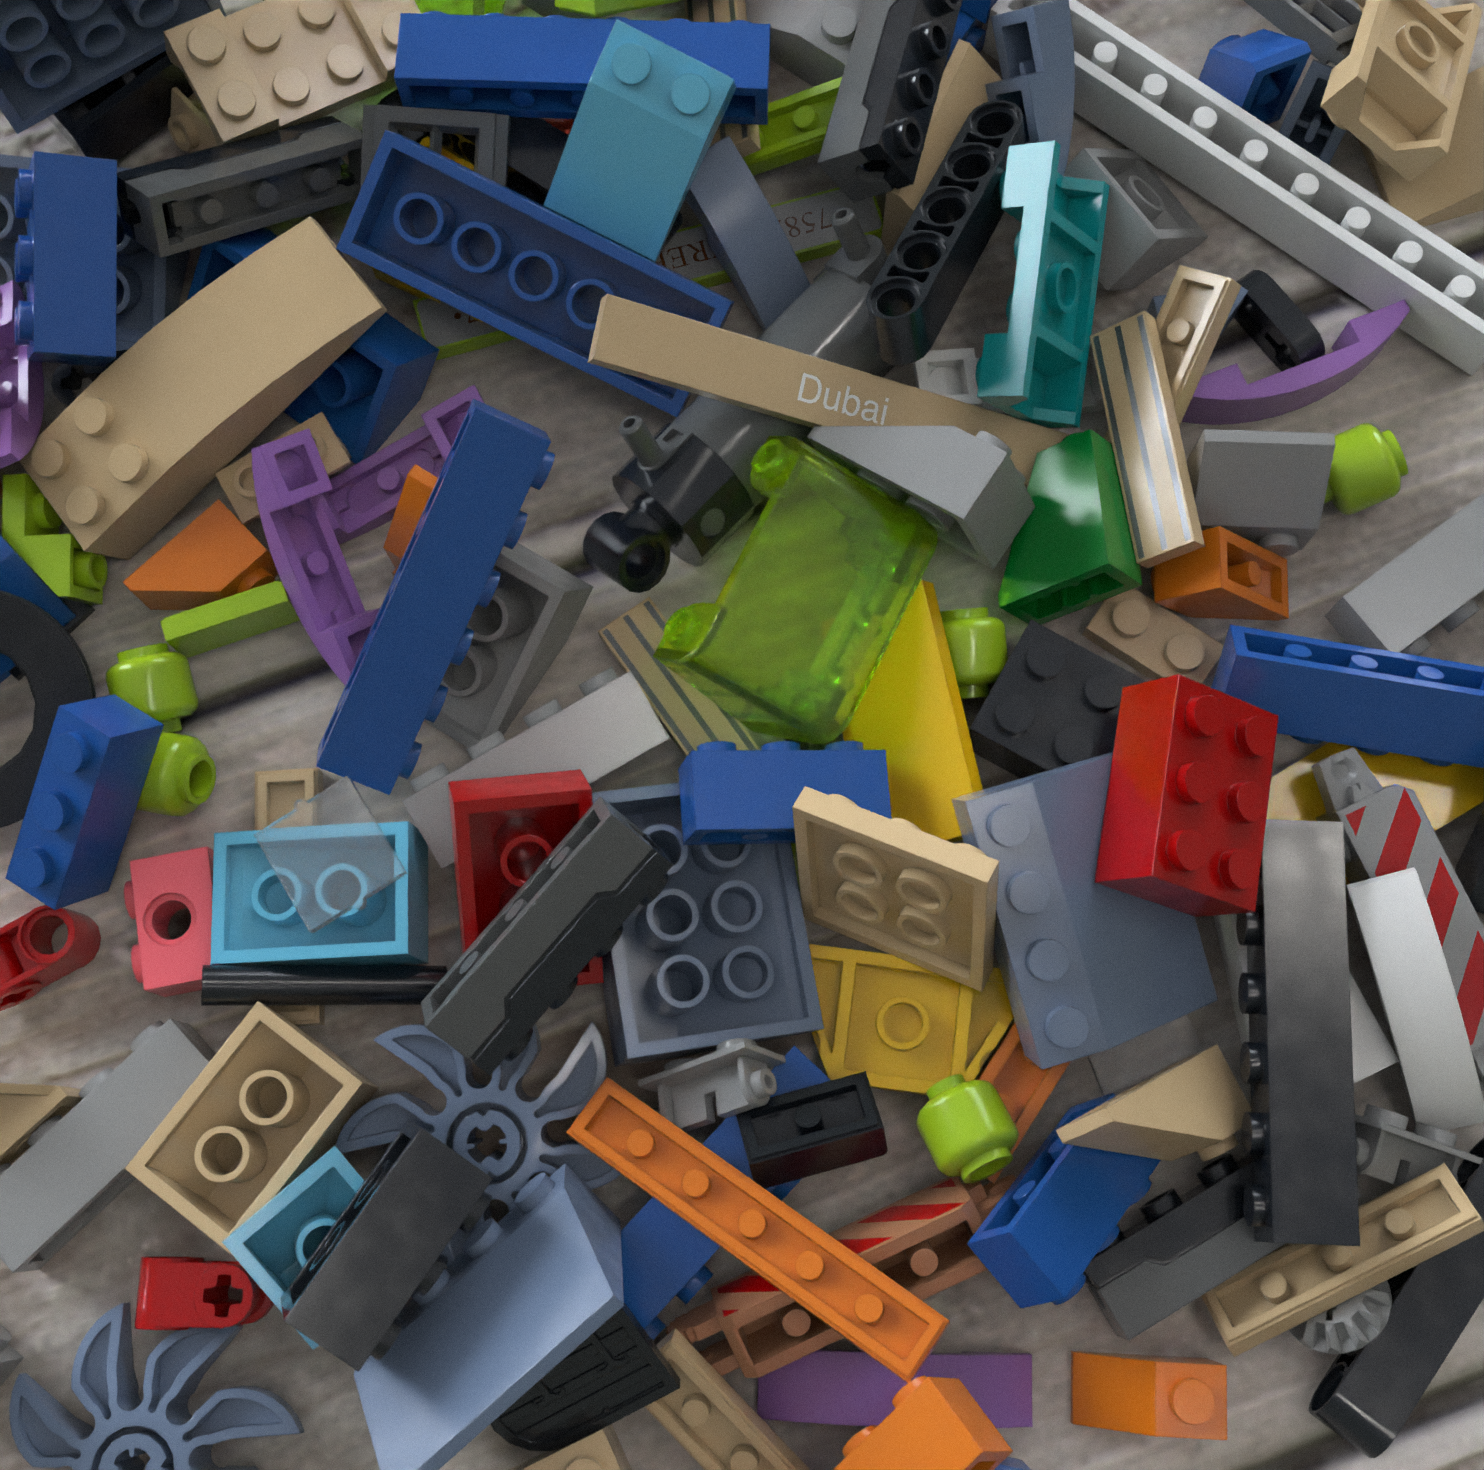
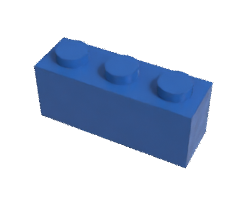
(751, 793)
(83, 800)
(1059, 1216)

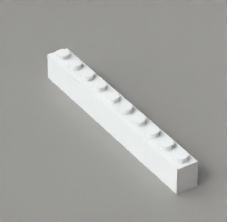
(1273, 186)

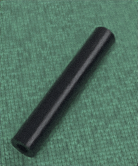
(317, 984)

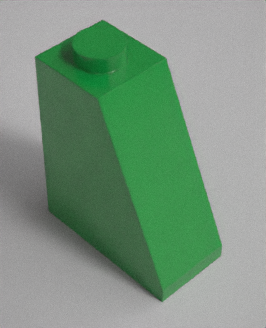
(1075, 539)

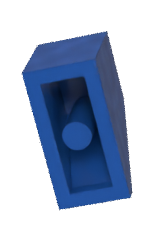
(1256, 71)

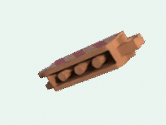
(911, 1241)

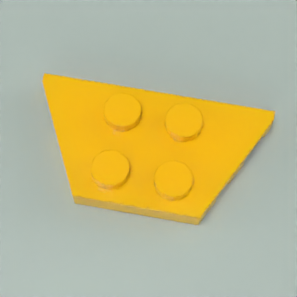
(903, 1020)

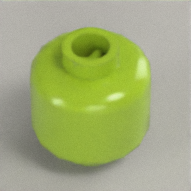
(1364, 469)
(976, 648)
(155, 683)
(178, 776)
(967, 1128)

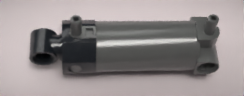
(692, 478)

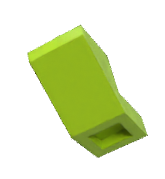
(57, 558)

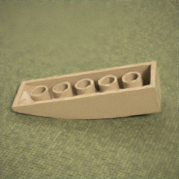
(199, 390)

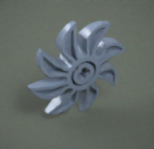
(482, 1106)
(156, 1425)

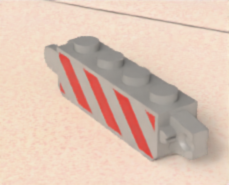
(1390, 834)

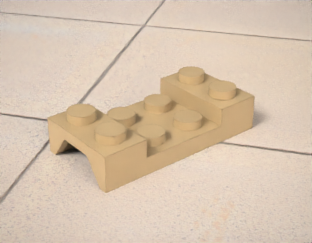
(286, 60)
(1404, 80)

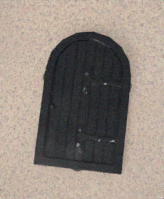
(590, 1388)

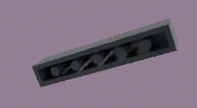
(1299, 1041)

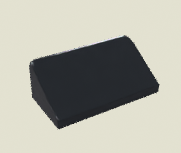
(813, 1131)

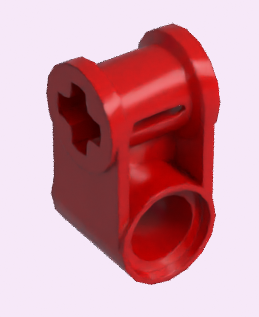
(28, 954)
(194, 1294)

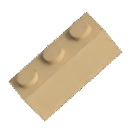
(958, 94)
(250, 1123)

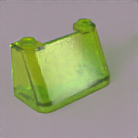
(805, 600)

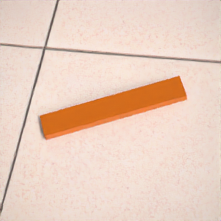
(760, 1230)

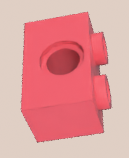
(154, 894)

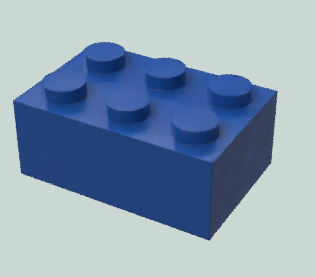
(67, 259)

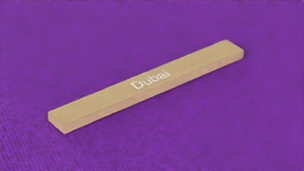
(785, 381)

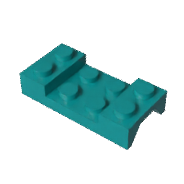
(1043, 359)

